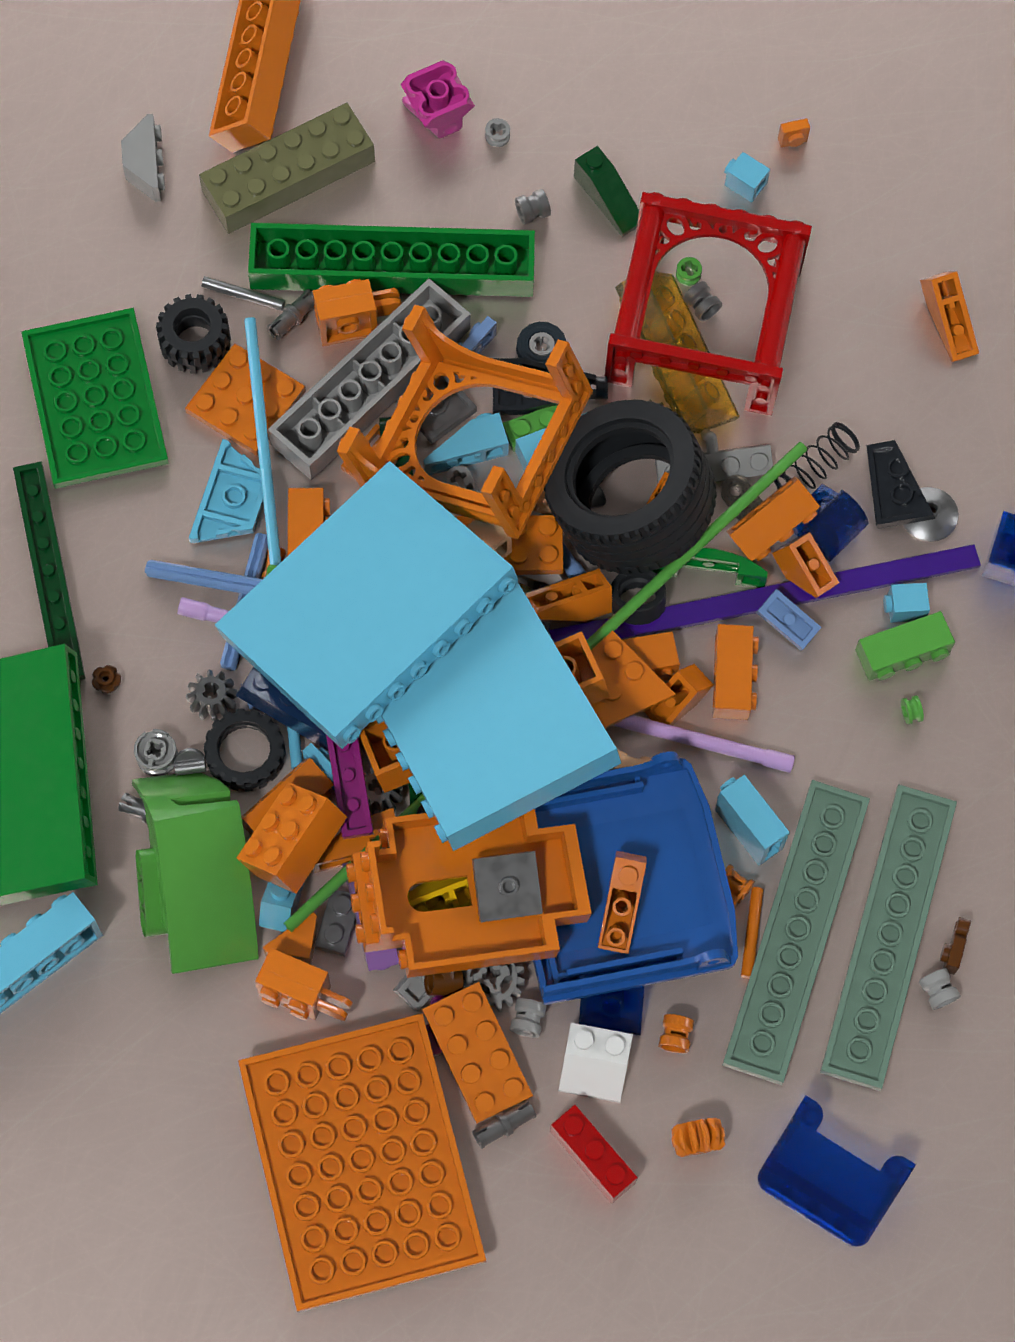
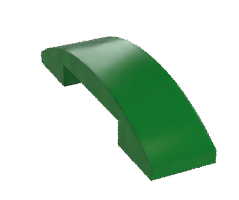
(711, 559)

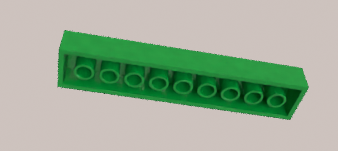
(392, 257)

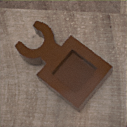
(953, 952)

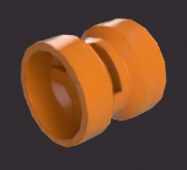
(676, 1033)

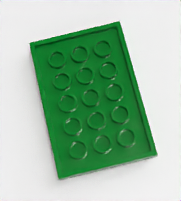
(94, 398)

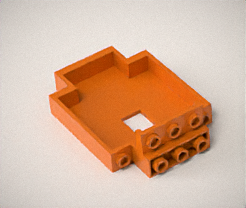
(454, 936)

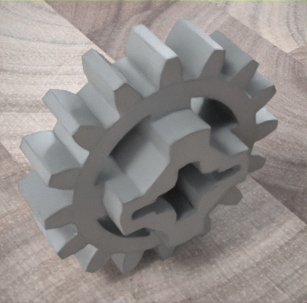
(503, 975)

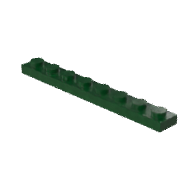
(46, 558)

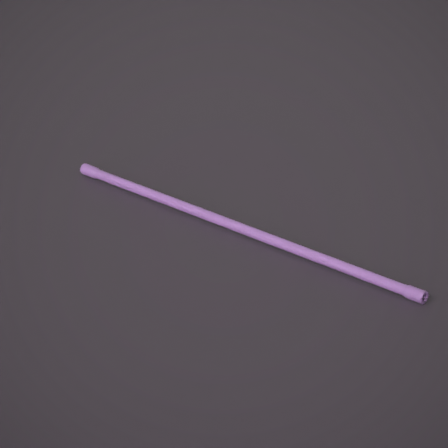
(766, 757)

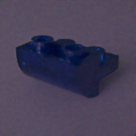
(836, 523)

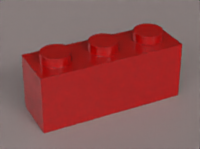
(593, 1154)

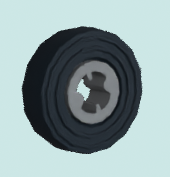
(538, 333)

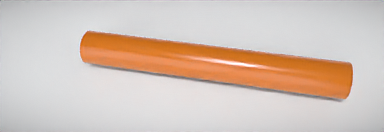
(752, 931)

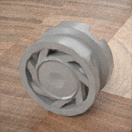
(155, 752)

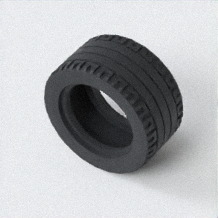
(660, 529)

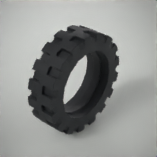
(241, 720)

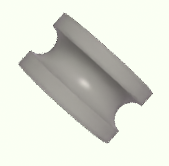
(497, 140)

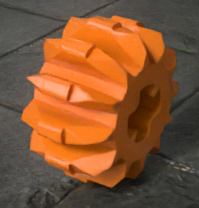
(698, 1137)

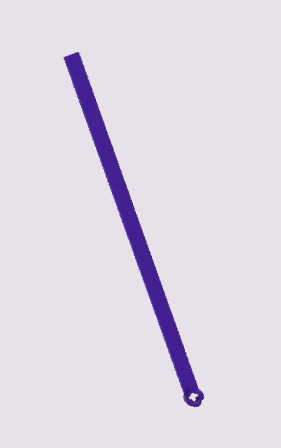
(749, 601)

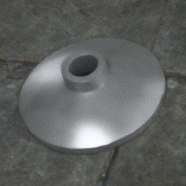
(945, 515)

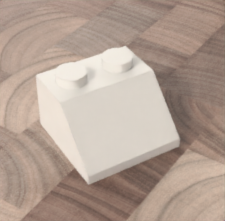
(595, 1062)

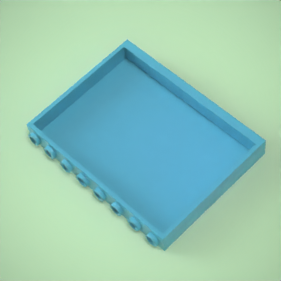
(367, 604)
(496, 726)

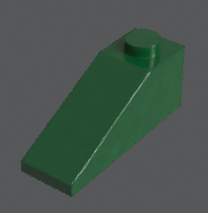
(606, 189)

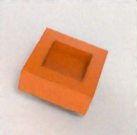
(794, 133)

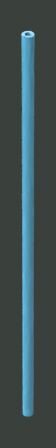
(266, 480)

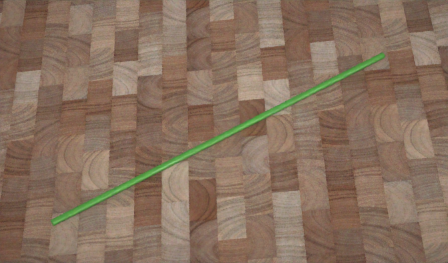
(612, 624)

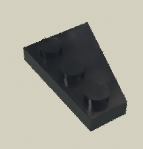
(894, 488)

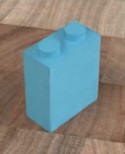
(751, 819)

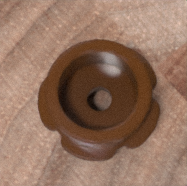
(106, 686)

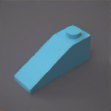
(474, 443)

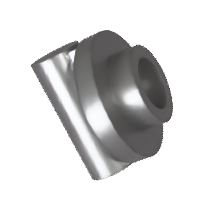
(189, 762)

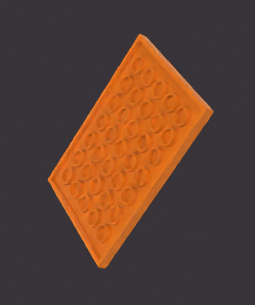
(361, 1162)

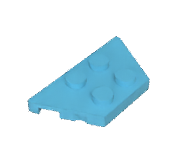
(230, 498)

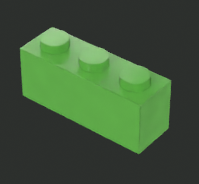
(905, 646)

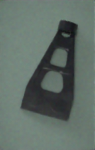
(516, 404)

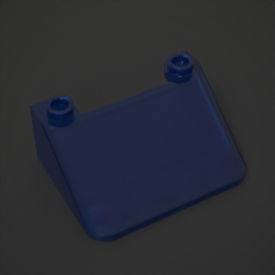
(828, 1181)

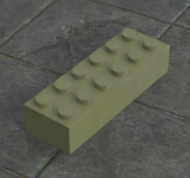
(287, 168)

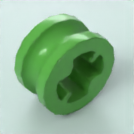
(695, 267)
(912, 710)

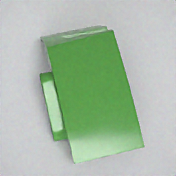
(191, 872)

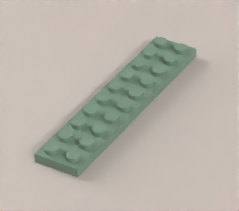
(796, 933)
(888, 938)

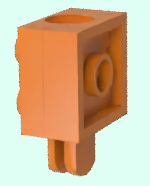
(351, 310)
(298, 987)

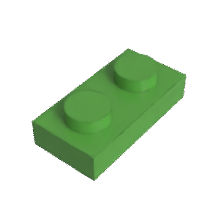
(527, 424)

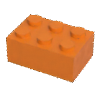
(292, 837)

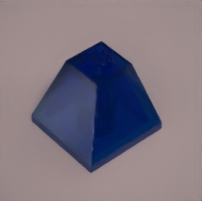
(614, 1010)

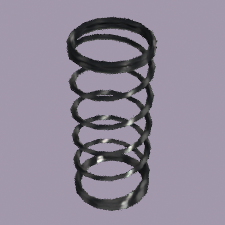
(838, 441)

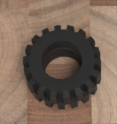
(187, 314)

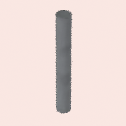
(243, 293)

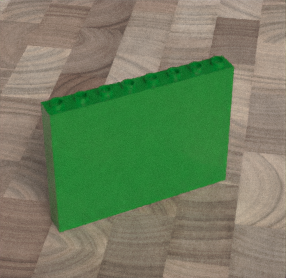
(43, 778)

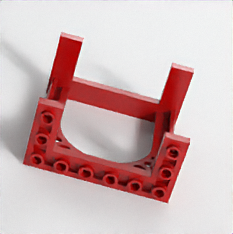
(765, 372)

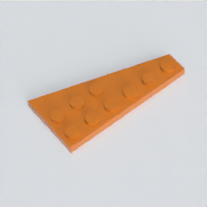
(629, 681)

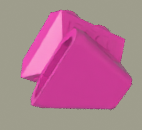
(437, 98)

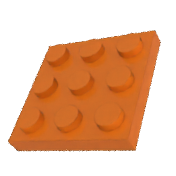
(227, 400)

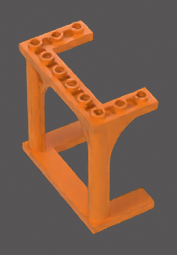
(440, 356)

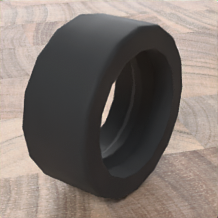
(645, 613)

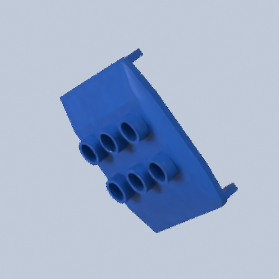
(685, 898)

